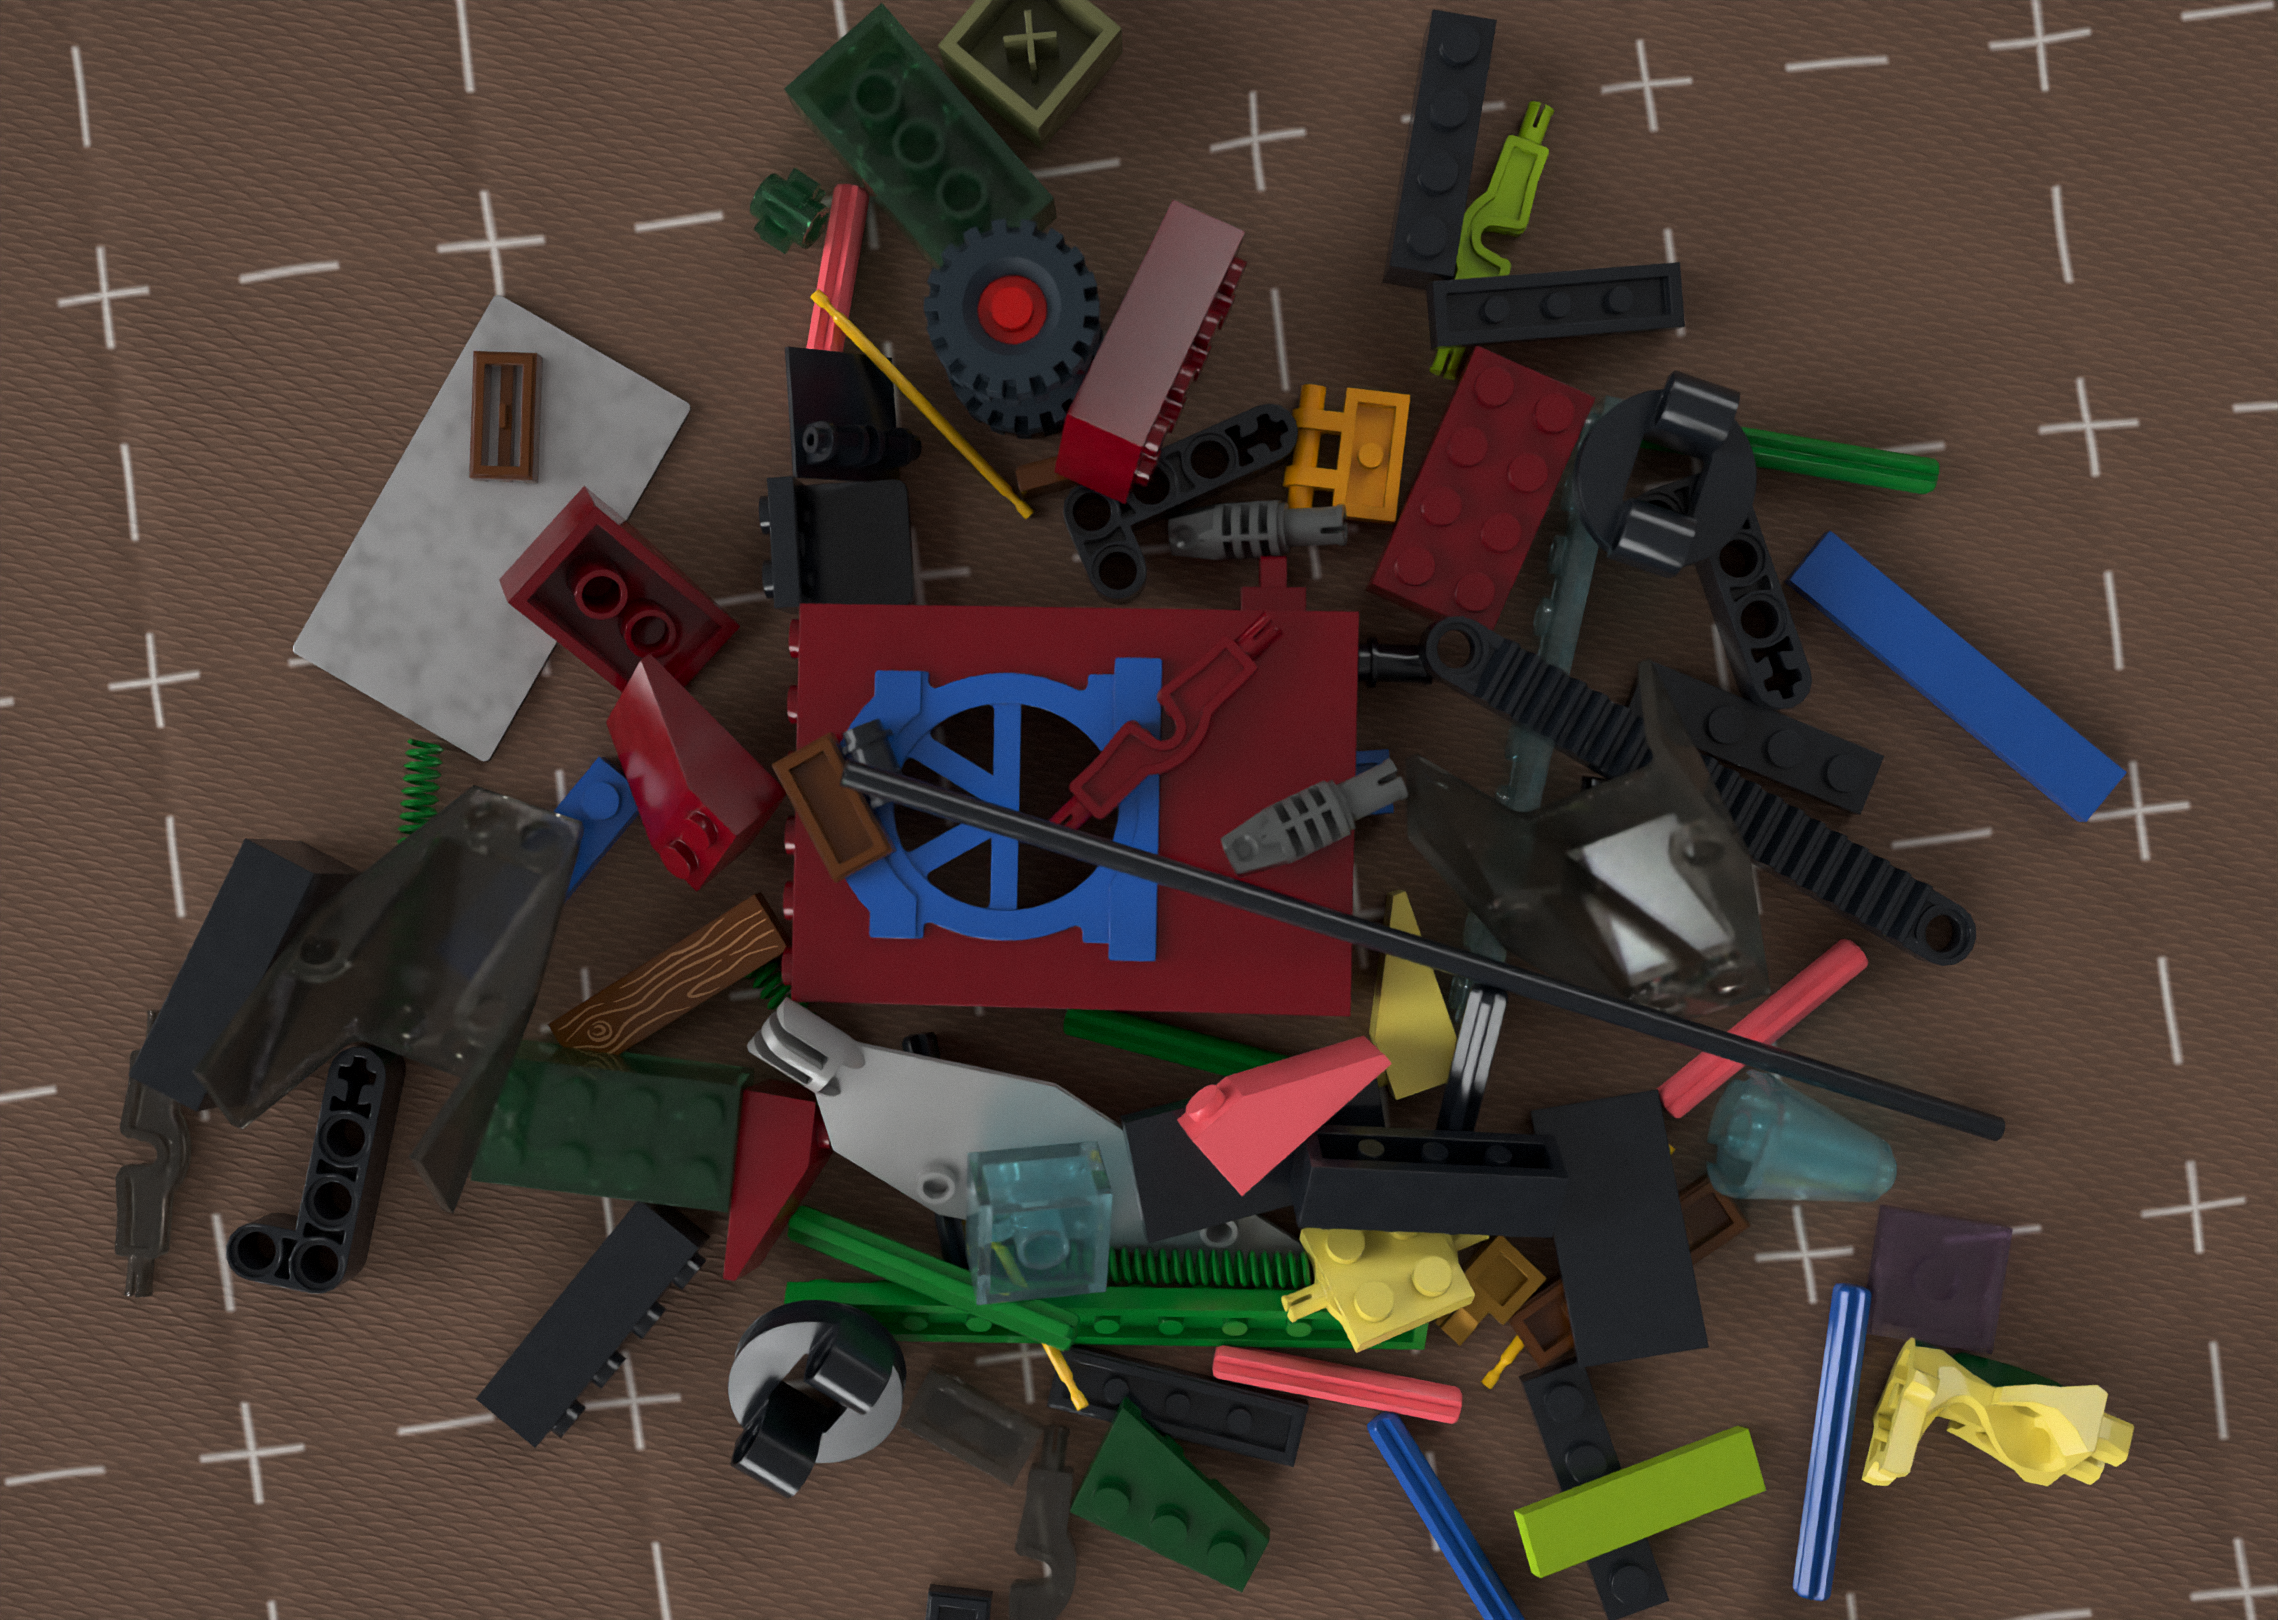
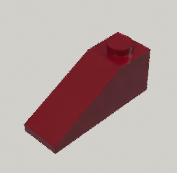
(776, 1163)

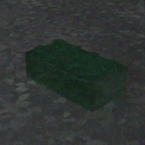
(914, 139)
(616, 1126)

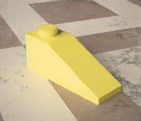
(1409, 1015)

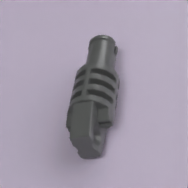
(1253, 529)
(1310, 820)

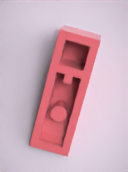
(1270, 1110)

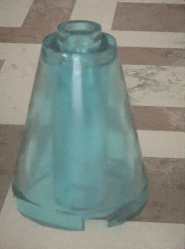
(1792, 1147)

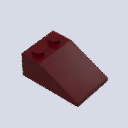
(614, 596)
(688, 776)

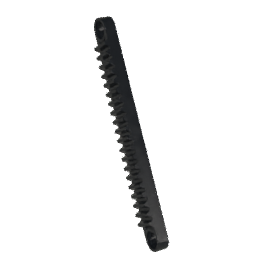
(1778, 835)

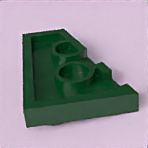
(1164, 1503)

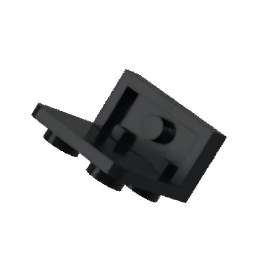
(837, 543)

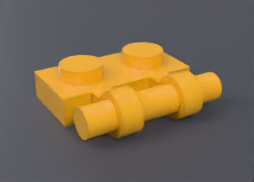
(1367, 457)

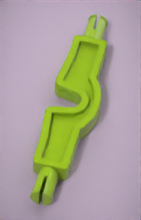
(1501, 210)

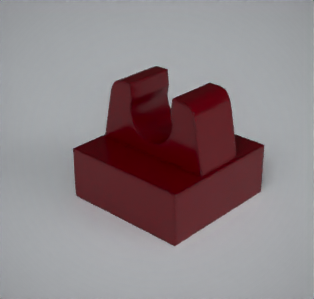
(1272, 588)

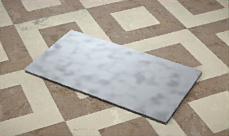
(419, 590)

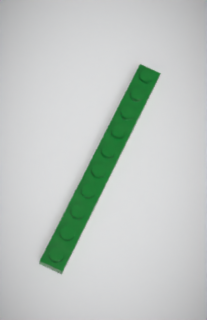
(1112, 1317)

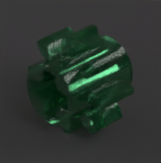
(789, 210)

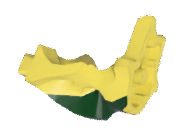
(1997, 1408)

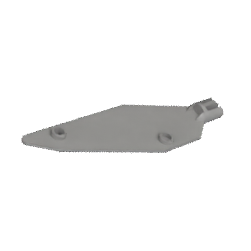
(921, 1115)

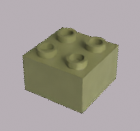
(1032, 58)

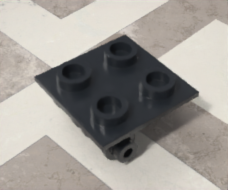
(844, 418)

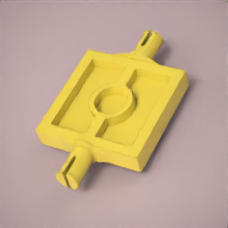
(1382, 1280)

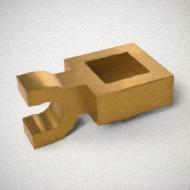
(1500, 1284)

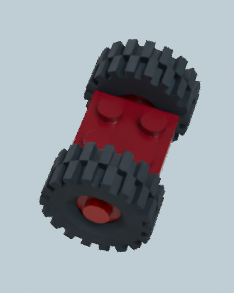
(1014, 325)

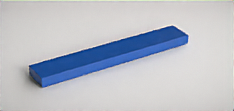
(1955, 677)

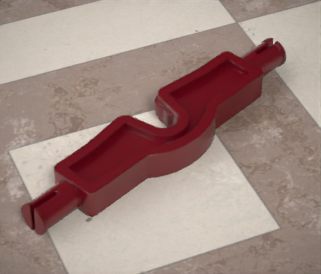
(1188, 700)

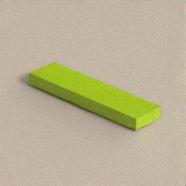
(1639, 1501)

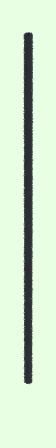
(1411, 947)

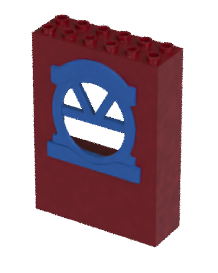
(1115, 935)

